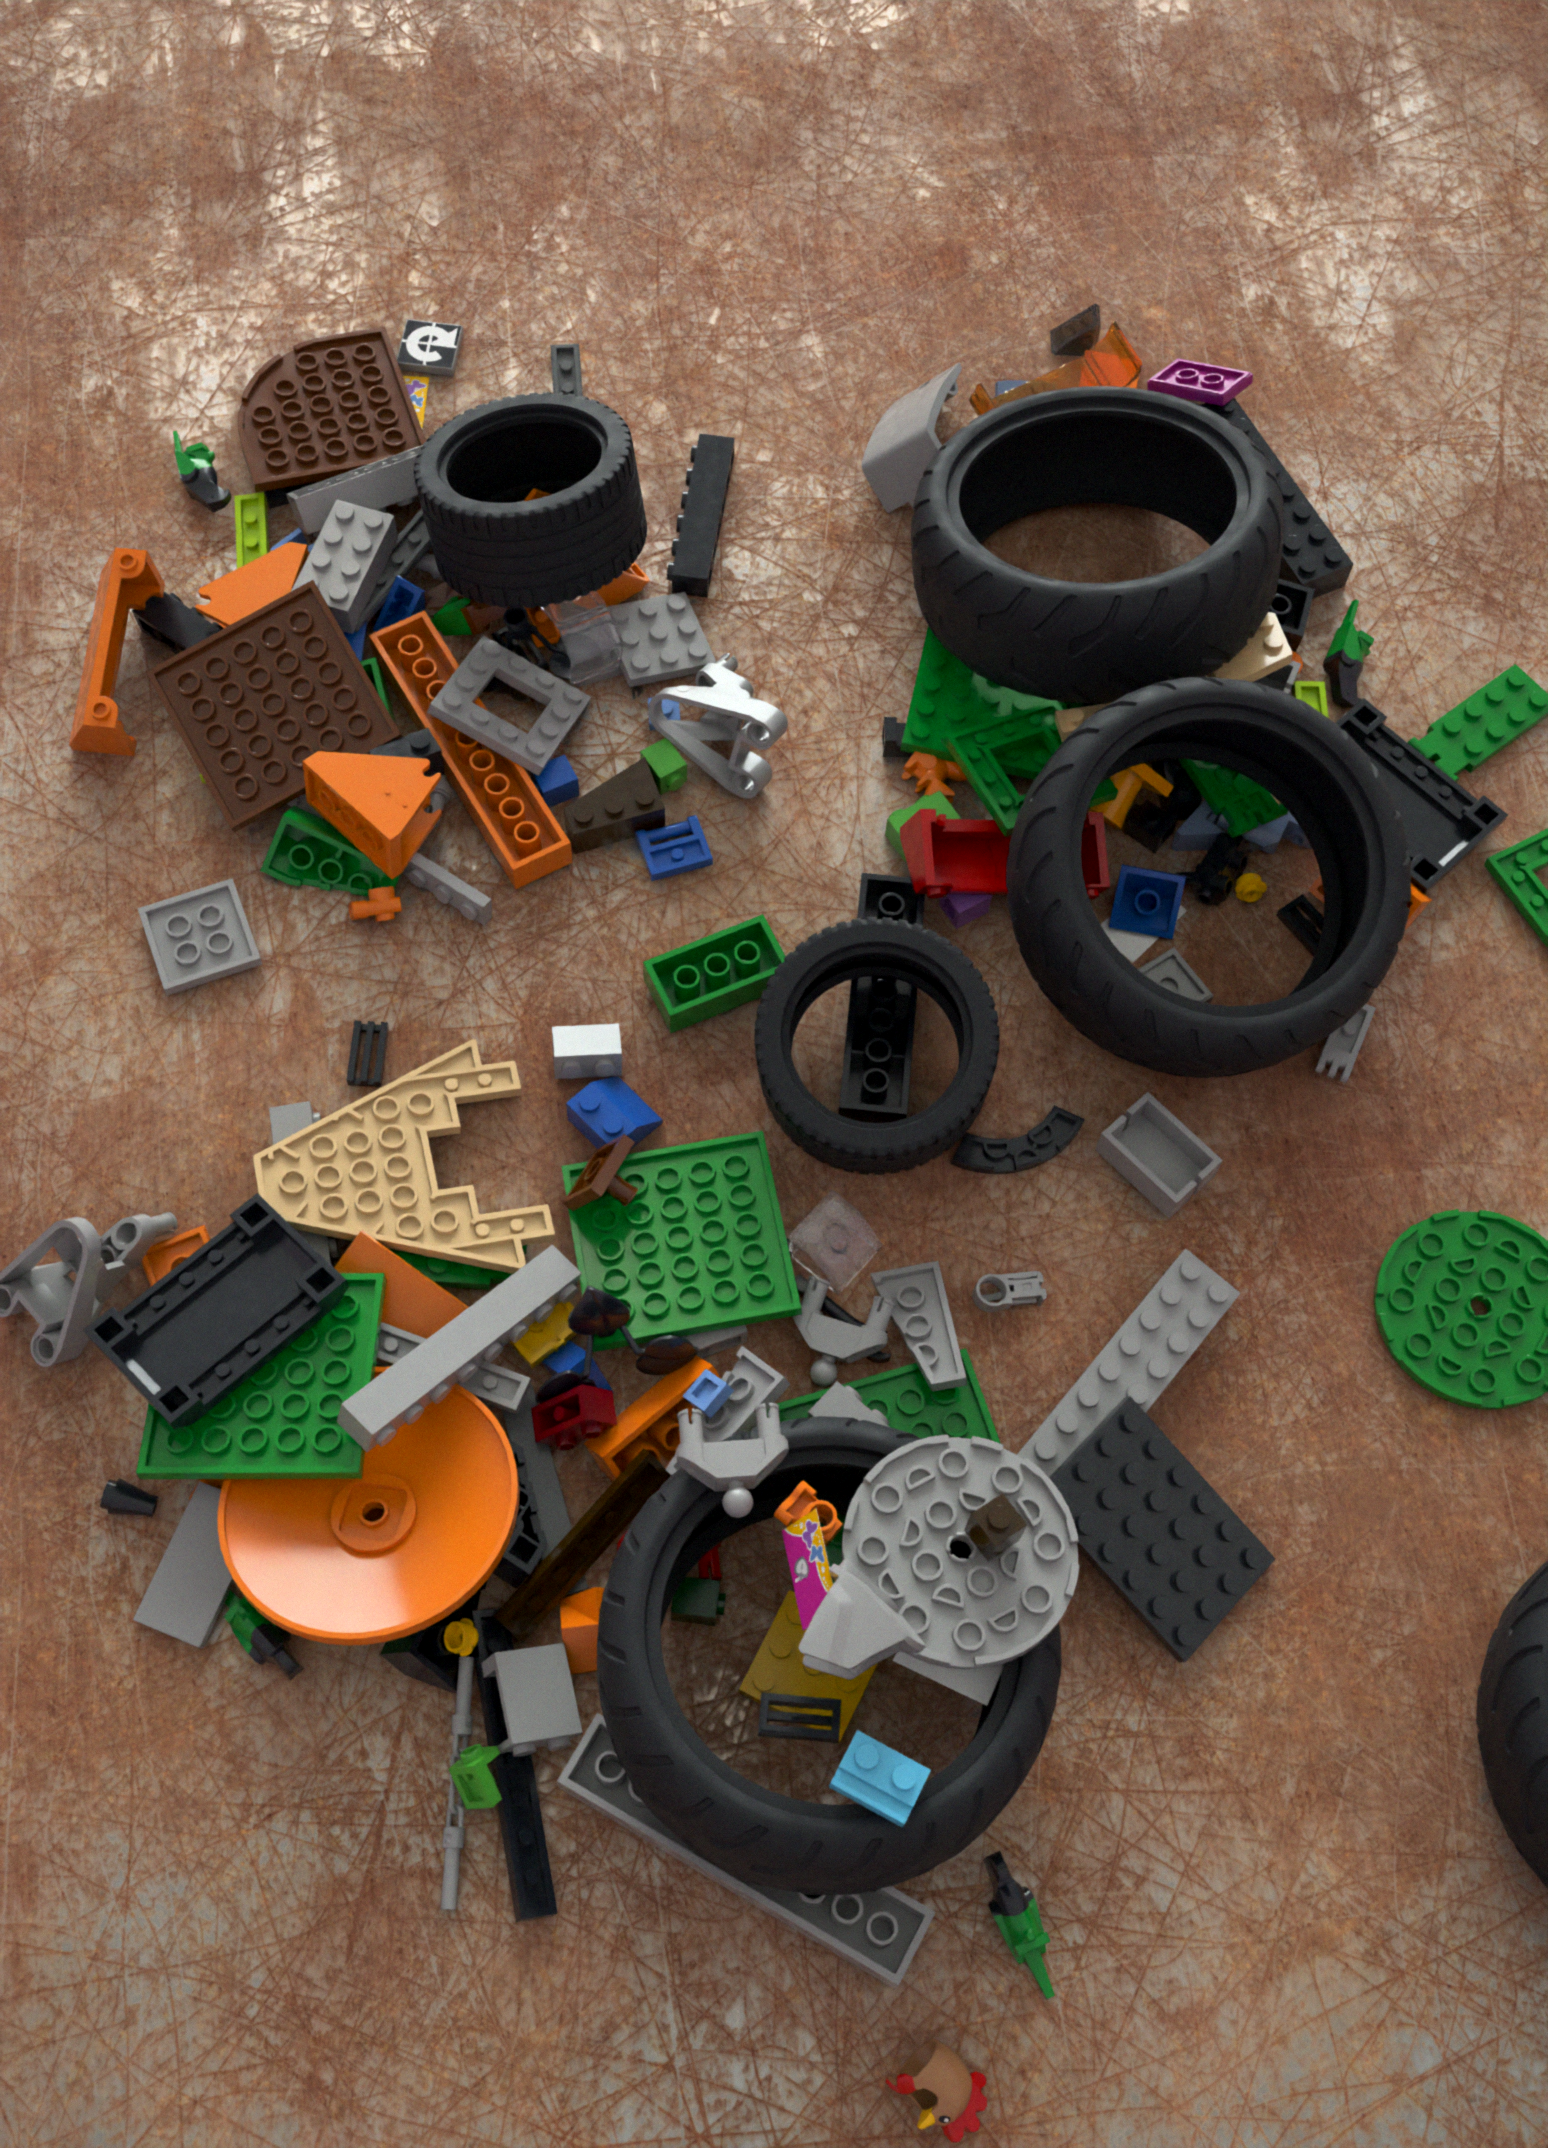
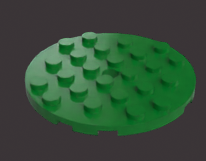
(1428, 1317)

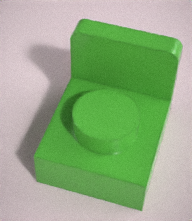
(474, 1779)

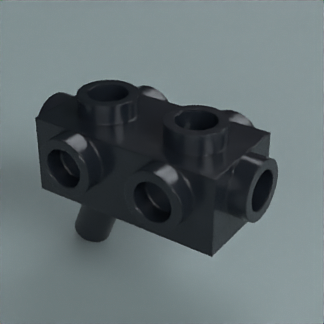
(1219, 869)

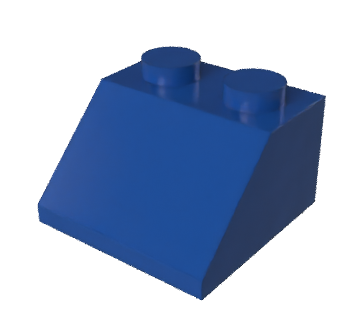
(610, 1110)

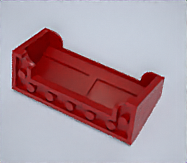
(973, 855)

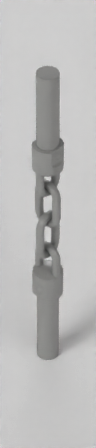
(454, 1835)

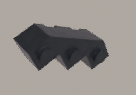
(527, 1538)

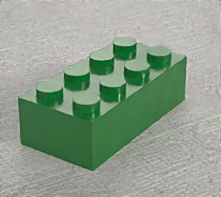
(713, 973)

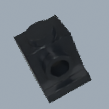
(1150, 825)

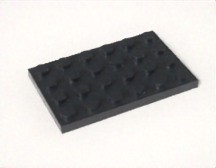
(1158, 1529)

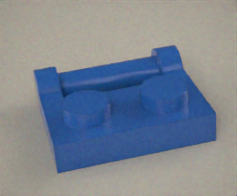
(675, 855)

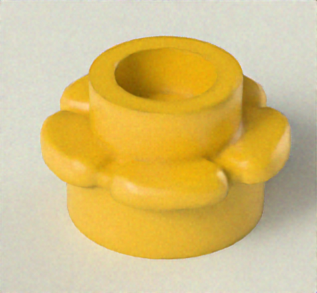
(1250, 887)
(461, 1637)

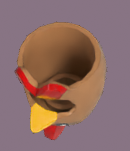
(942, 2089)

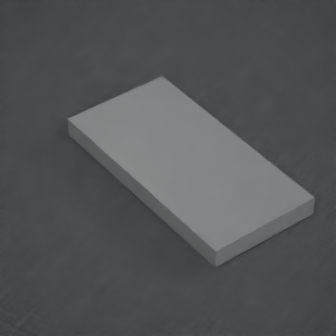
(191, 1576)

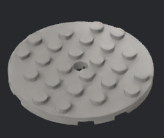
(961, 1607)

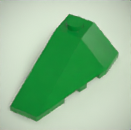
(318, 855)

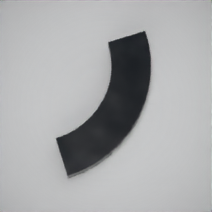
(1019, 1153)

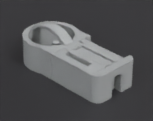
(1015, 1290)

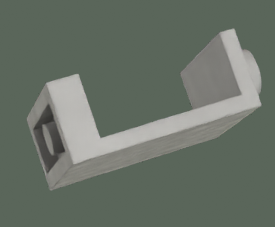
(535, 1698)

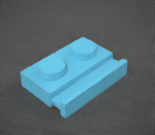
(879, 1778)

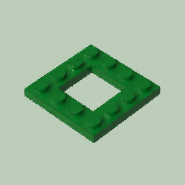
(974, 754)
(1515, 873)

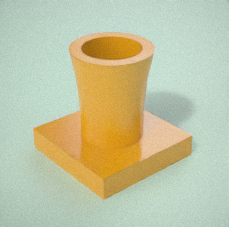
(1128, 785)

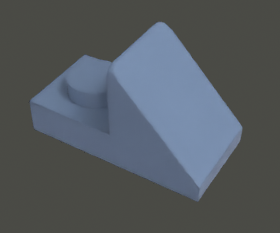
(1198, 830)

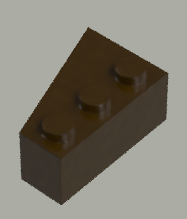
(615, 810)

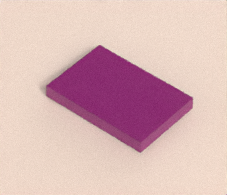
(1200, 381)

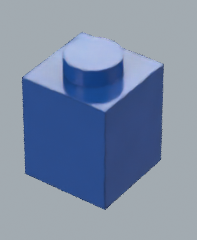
(556, 782)

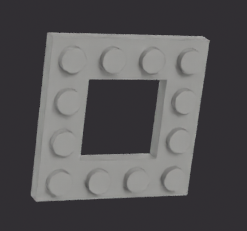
(489, 659)

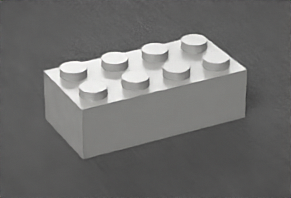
(349, 559)

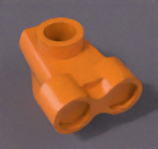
(381, 904)
(803, 1502)

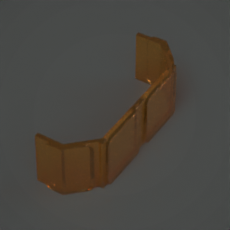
(1105, 364)

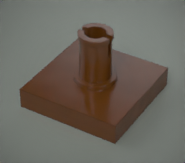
(601, 1176)

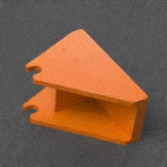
(253, 584)
(374, 803)

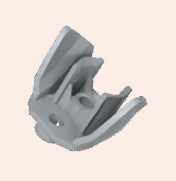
(855, 1627)

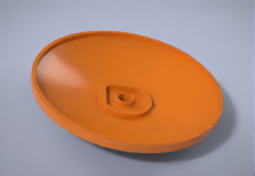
(347, 1581)

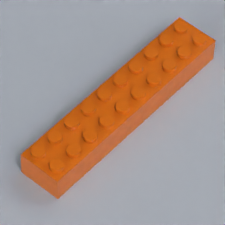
(488, 784)

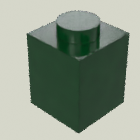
(698, 1601)

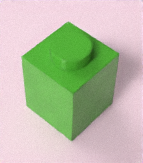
(666, 765)

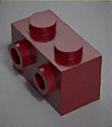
(574, 1417)

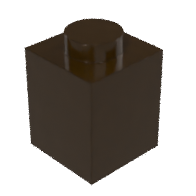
(995, 1527)

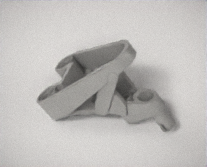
(728, 702)
(53, 1297)

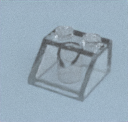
(833, 1242)

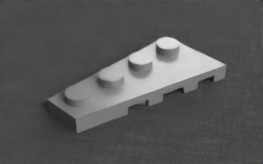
(924, 1321)
(752, 1384)

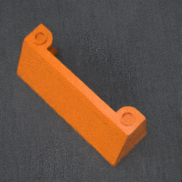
(123, 585)

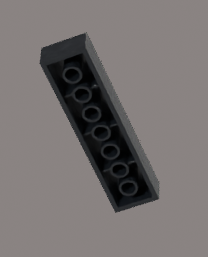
(1309, 548)
(880, 1017)

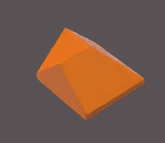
(580, 1629)

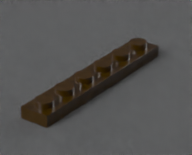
(582, 1546)

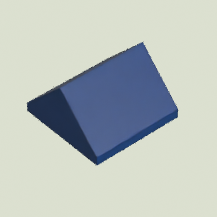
(1147, 901)

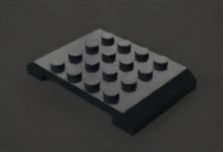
(1436, 812)
(219, 1314)

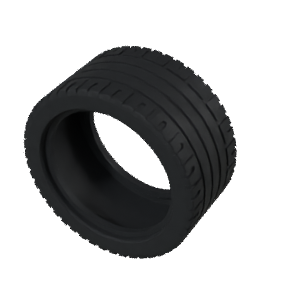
(541, 547)
(895, 952)

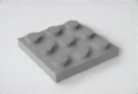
(660, 639)
(199, 936)

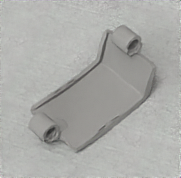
(907, 441)

